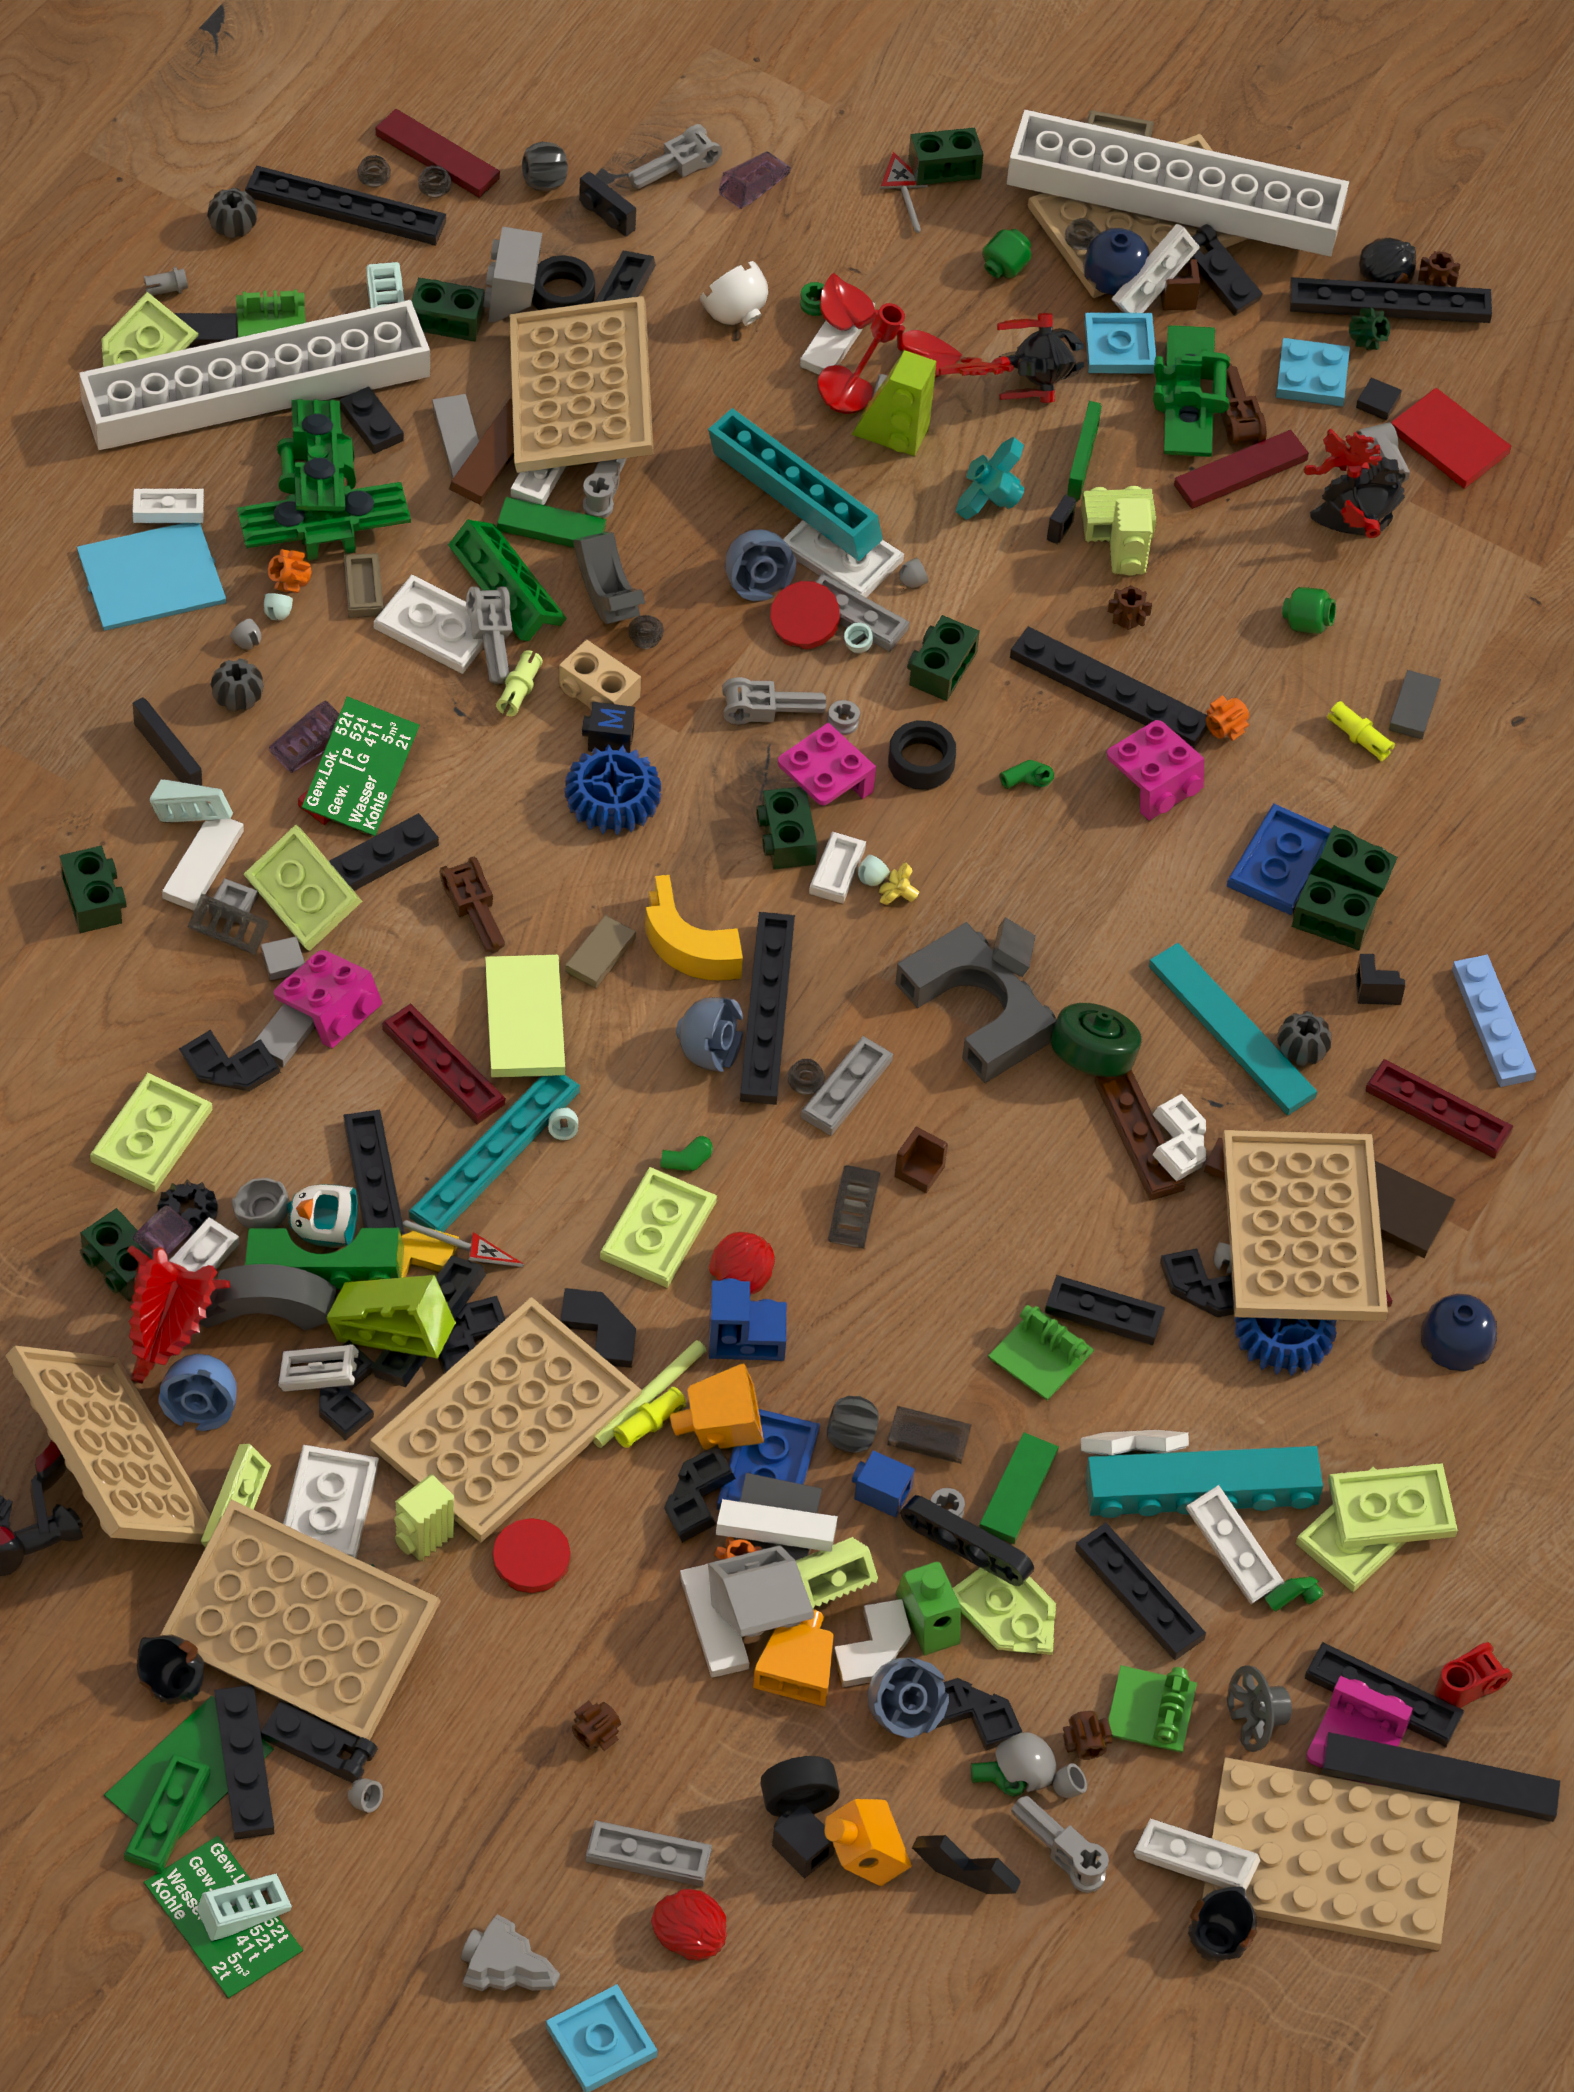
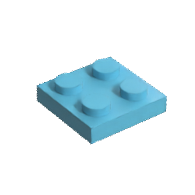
(1120, 342)
(1312, 372)
(601, 2038)

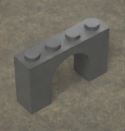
(966, 960)

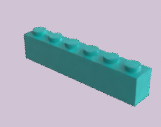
(795, 484)
(1173, 1480)

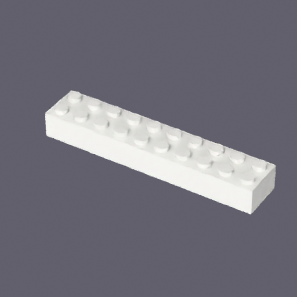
(1177, 182)
(254, 374)

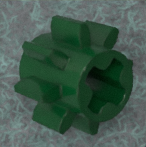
(1369, 328)

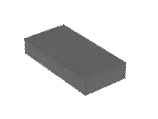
(1414, 704)
(1013, 947)

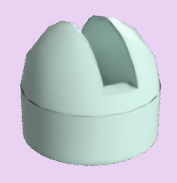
(277, 606)
(855, 634)
(872, 871)
(555, 1128)

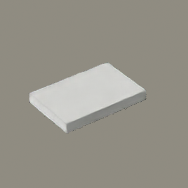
(827, 558)
(431, 624)
(332, 1496)

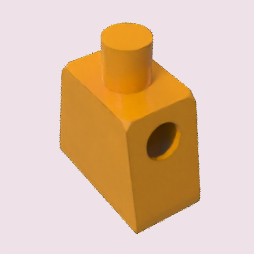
(722, 1411)
(797, 1662)
(867, 1840)

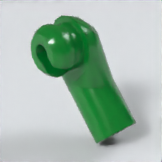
(1027, 772)
(690, 1158)
(1293, 1588)
(992, 1773)

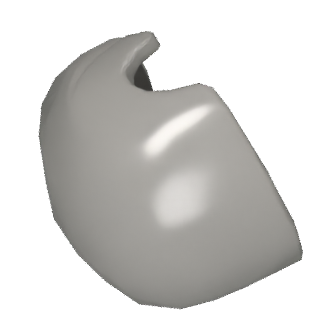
(261, 1203)
(1027, 1759)

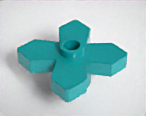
(992, 480)

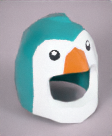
(324, 1215)

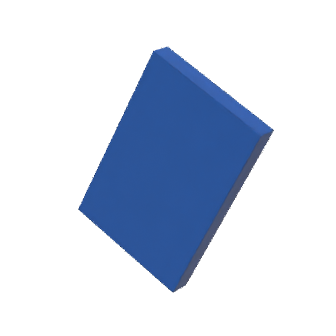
(1278, 859)
(782, 1456)

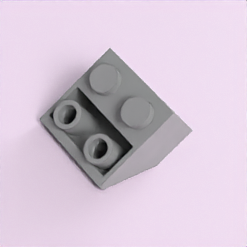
(512, 273)
(759, 1591)

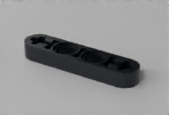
(967, 1540)

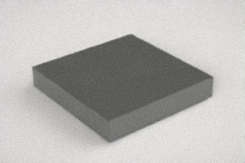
(780, 1494)

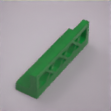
(495, 565)

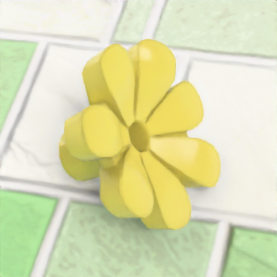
(898, 886)

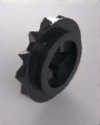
(204, 1202)

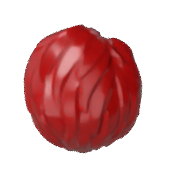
(743, 1258)
(690, 1924)

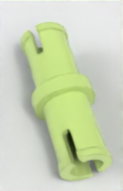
(519, 683)

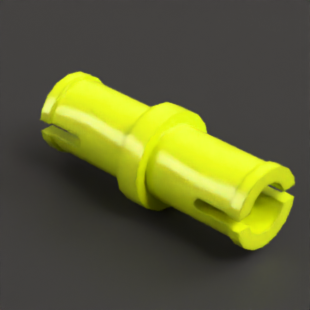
(1360, 731)
(649, 1417)

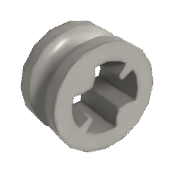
(841, 707)
(949, 1495)

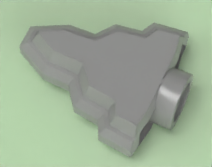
(504, 1960)

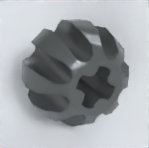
(544, 166)
(232, 213)
(237, 685)
(1304, 1038)
(852, 1424)

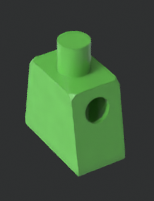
(930, 1599)

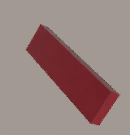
(436, 150)
(1241, 469)
(443, 1063)
(1439, 1108)

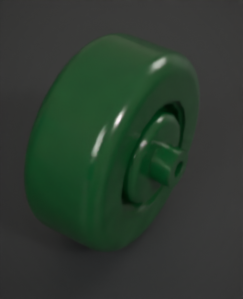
(1096, 1039)

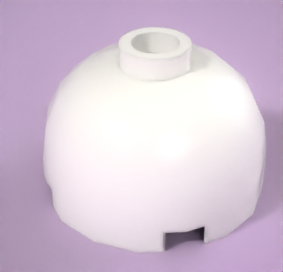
(737, 296)

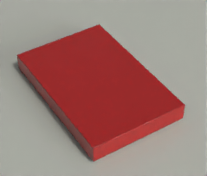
(1450, 438)

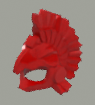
(166, 1308)

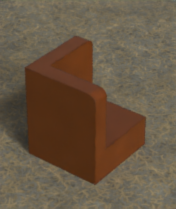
(1182, 291)
(921, 1159)

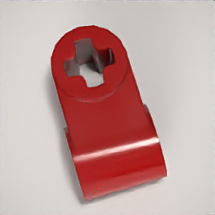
(1476, 1673)

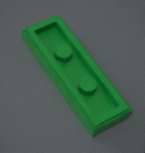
(1084, 450)
(547, 522)
(1019, 1488)
(167, 1813)

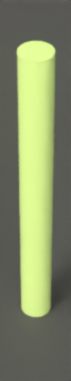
(653, 1389)

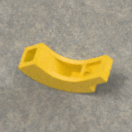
(686, 948)

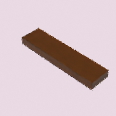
(487, 458)
(1138, 1132)

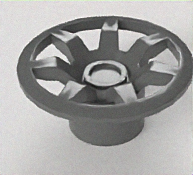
(1262, 1706)

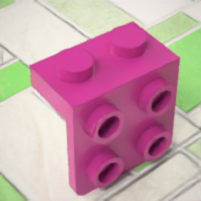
(828, 766)
(1160, 766)
(332, 993)
(1362, 1715)

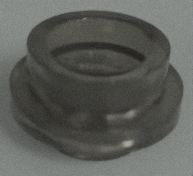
(374, 171)
(434, 181)
(1080, 233)
(646, 638)
(806, 1068)

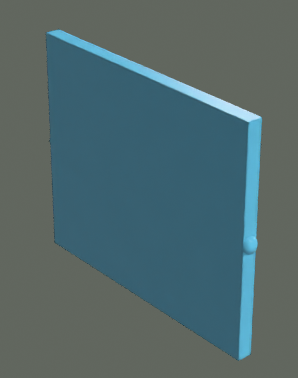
(151, 575)

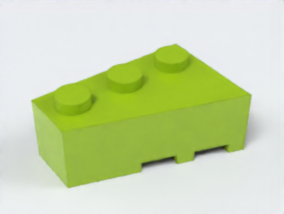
(901, 406)
(393, 1315)

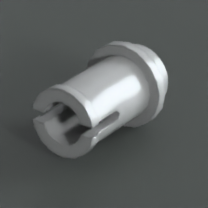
(168, 282)

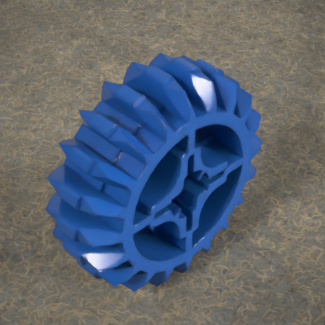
(632, 780)
(1292, 1347)

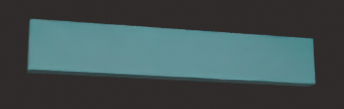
(1233, 1029)
(493, 1152)

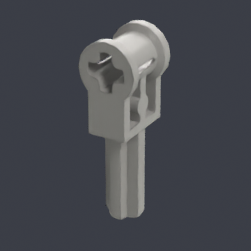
(681, 154)
(601, 488)
(491, 622)
(759, 701)
(1067, 1846)

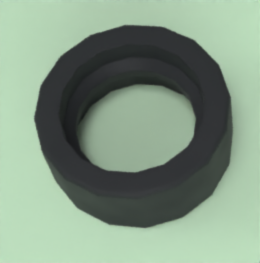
(563, 268)
(922, 733)
(800, 1782)

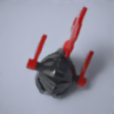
(1039, 358)
(1363, 495)

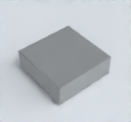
(235, 895)
(282, 957)

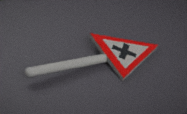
(901, 176)
(478, 1249)

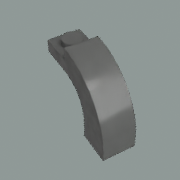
(605, 578)
(274, 1291)

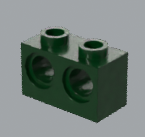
(945, 156)
(448, 308)
(943, 657)
(792, 826)
(1354, 862)
(87, 890)
(1333, 915)
(112, 1259)

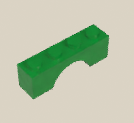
(370, 1256)

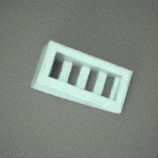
(384, 277)
(188, 802)
(228, 1922)

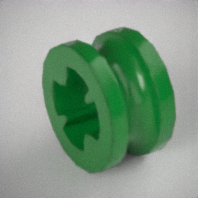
(809, 306)

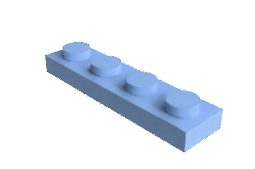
(1493, 1020)

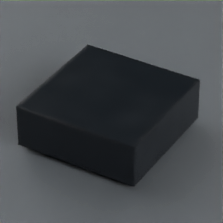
(1378, 398)
(1061, 519)

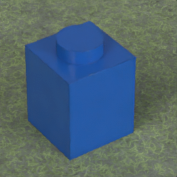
(883, 1483)

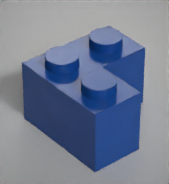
(745, 1327)

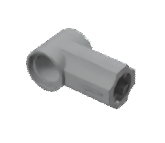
(1386, 437)

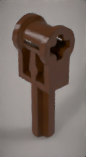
(1243, 418)
(472, 896)

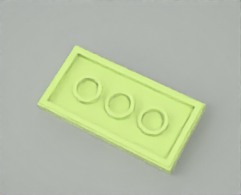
(525, 1016)

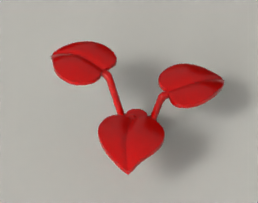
(849, 306)

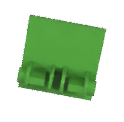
(266, 313)
(1040, 1352)
(1152, 1707)

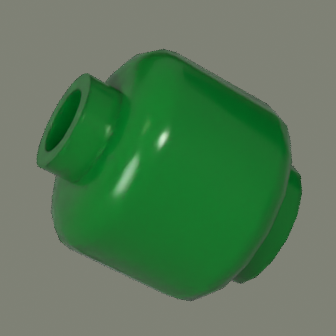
(1007, 253)
(1309, 610)

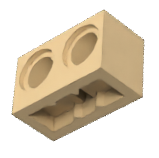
(598, 677)

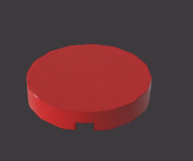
(805, 614)
(531, 1555)

